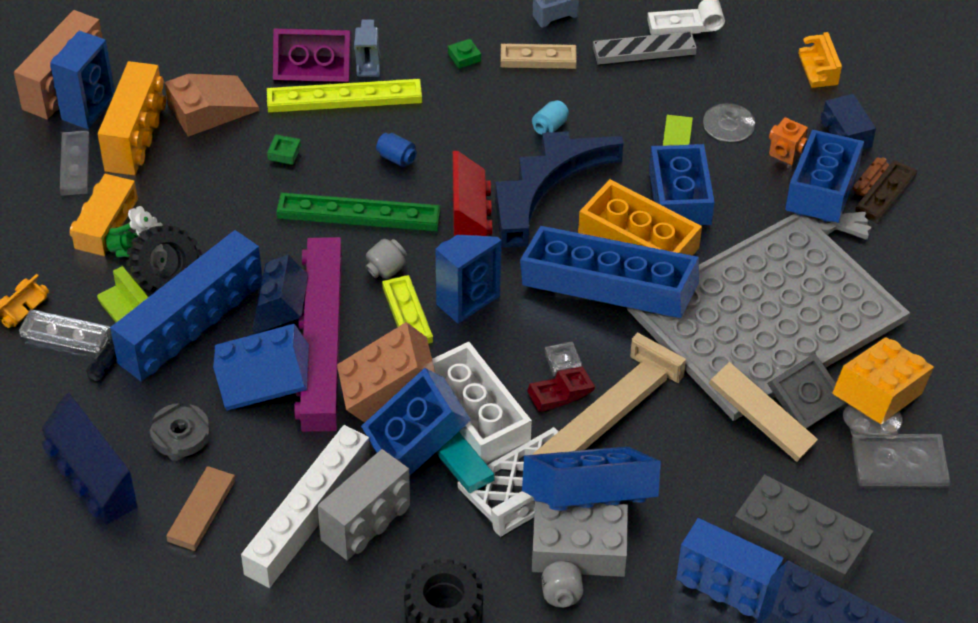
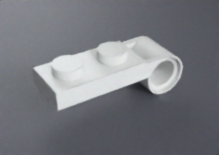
(704, 19)

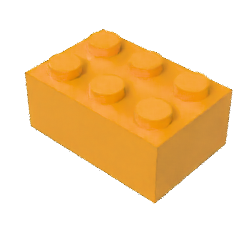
(883, 380)

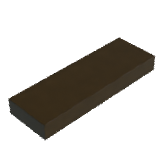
(886, 191)

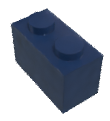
(847, 118)

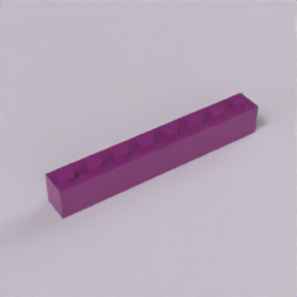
(322, 332)

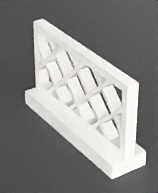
(516, 506)

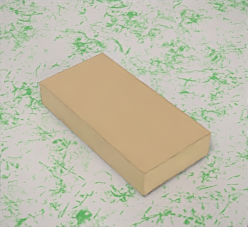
(652, 352)

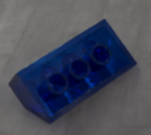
(88, 461)

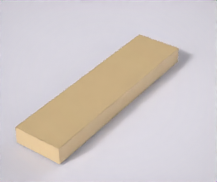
(763, 411)

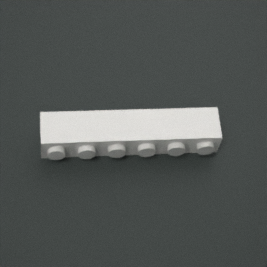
(298, 513)

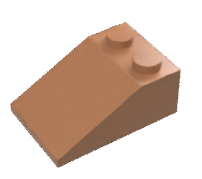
(208, 100)

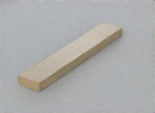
(606, 410)

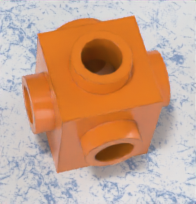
(788, 140)

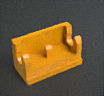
(820, 61)

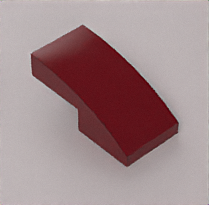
(565, 388)

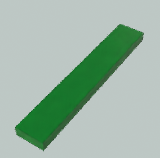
(358, 211)

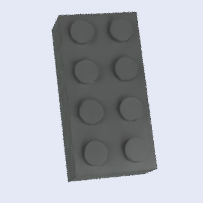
(802, 531)

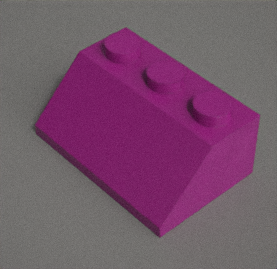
(312, 55)

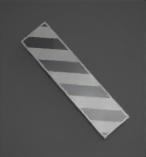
(644, 47)

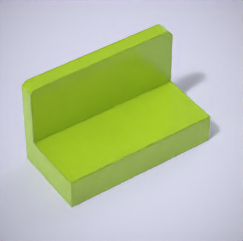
(123, 297)

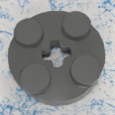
(179, 444)

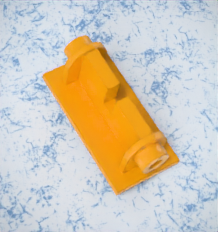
(27, 293)

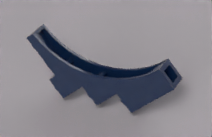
(539, 174)

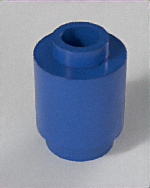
(396, 149)

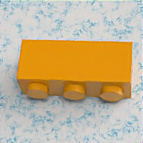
(104, 210)

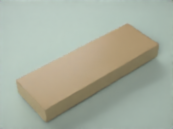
(538, 56)

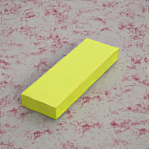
(406, 305)

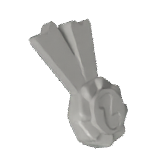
(850, 223)

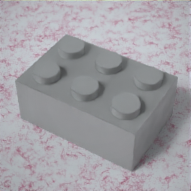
(364, 504)
(584, 536)

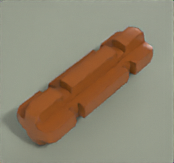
(870, 176)

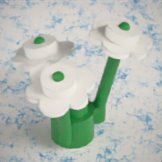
(120, 239)

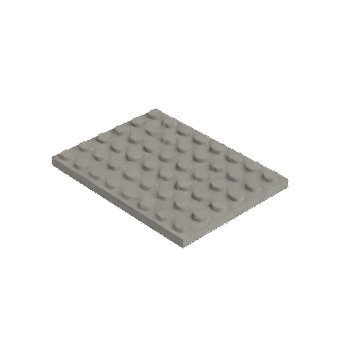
(775, 306)

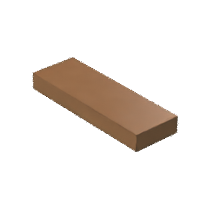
(200, 508)

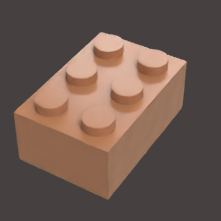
(383, 370)

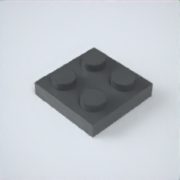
(806, 391)

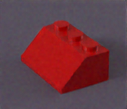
(469, 198)

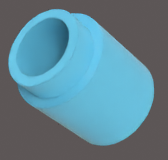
(550, 117)

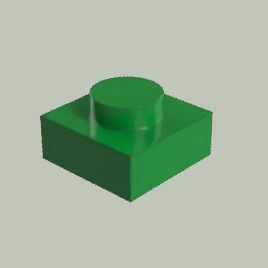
(464, 53)
(284, 149)

